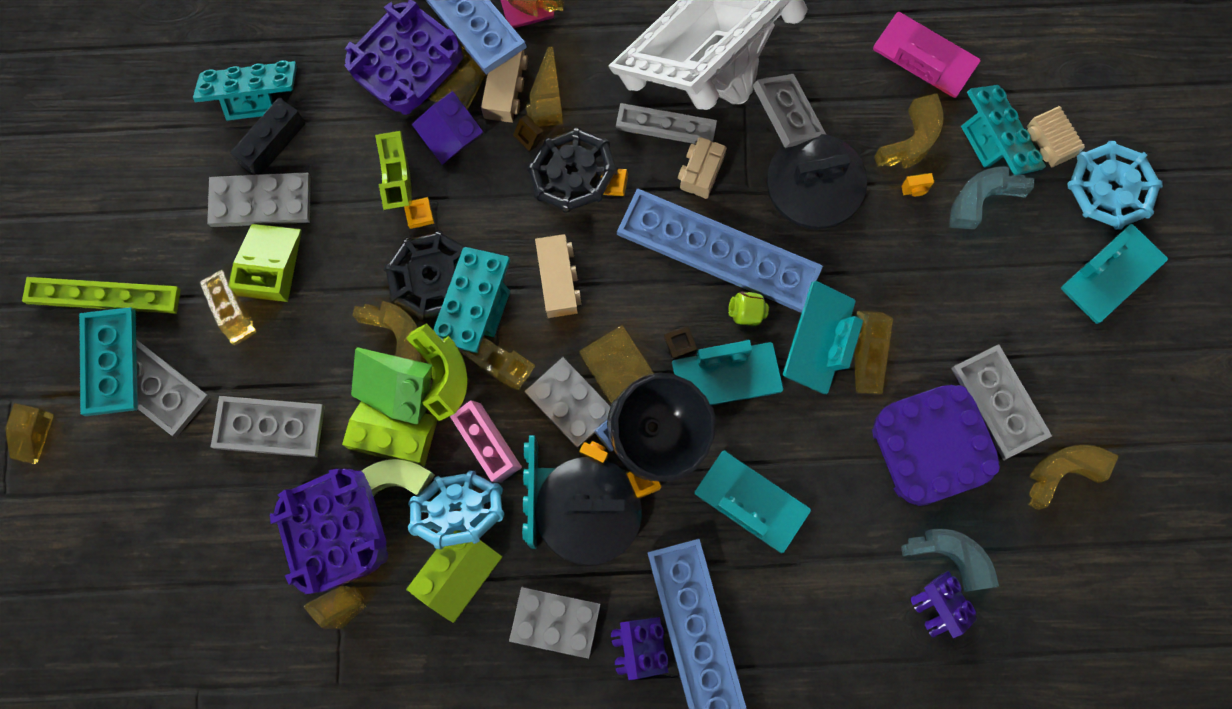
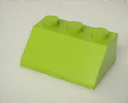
(389, 438)
(454, 577)

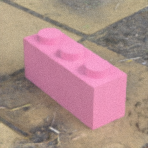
(485, 441)

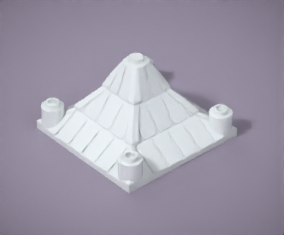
(705, 48)

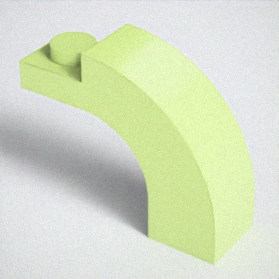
(397, 473)

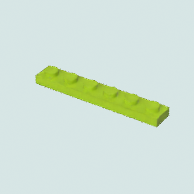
(101, 295)

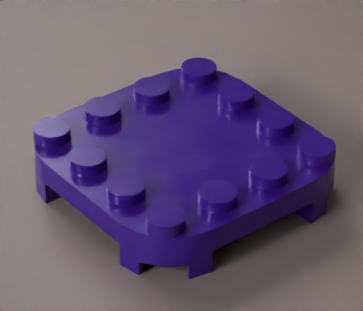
(403, 57)
(935, 445)
(330, 531)

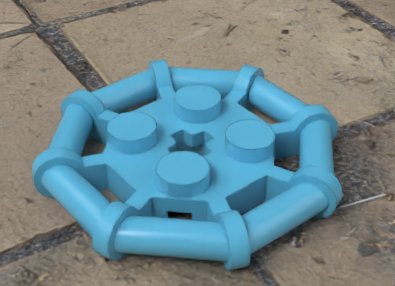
(1124, 175)
(455, 497)

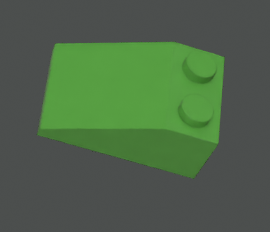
(391, 384)

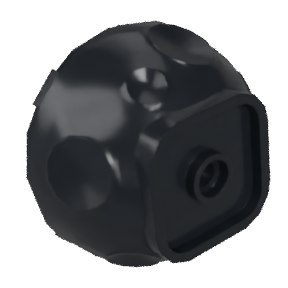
(681, 431)

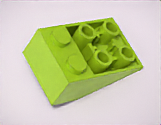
(265, 263)

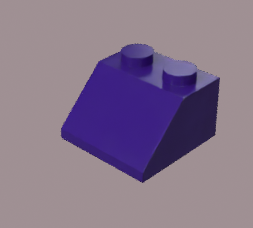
(447, 128)

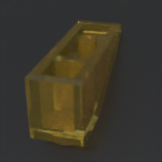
(544, 96)
(227, 308)
(872, 351)
(336, 607)

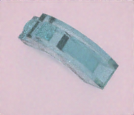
(967, 206)
(971, 559)

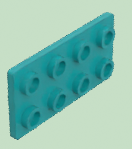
(245, 90)
(999, 133)
(1114, 273)
(474, 299)
(823, 338)
(732, 371)
(533, 480)
(752, 501)

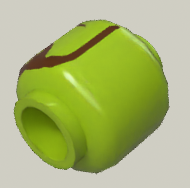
(748, 308)

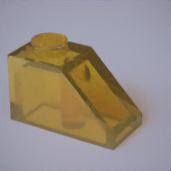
(27, 432)

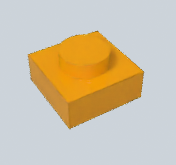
(618, 184)
(917, 185)
(419, 213)
(594, 451)
(643, 487)

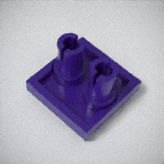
(953, 609)
(642, 648)

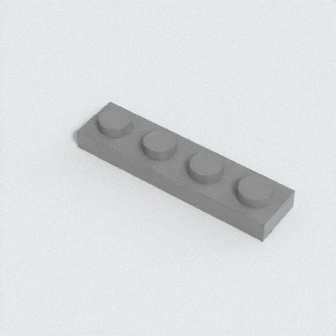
(664, 124)

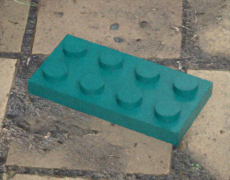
(108, 362)

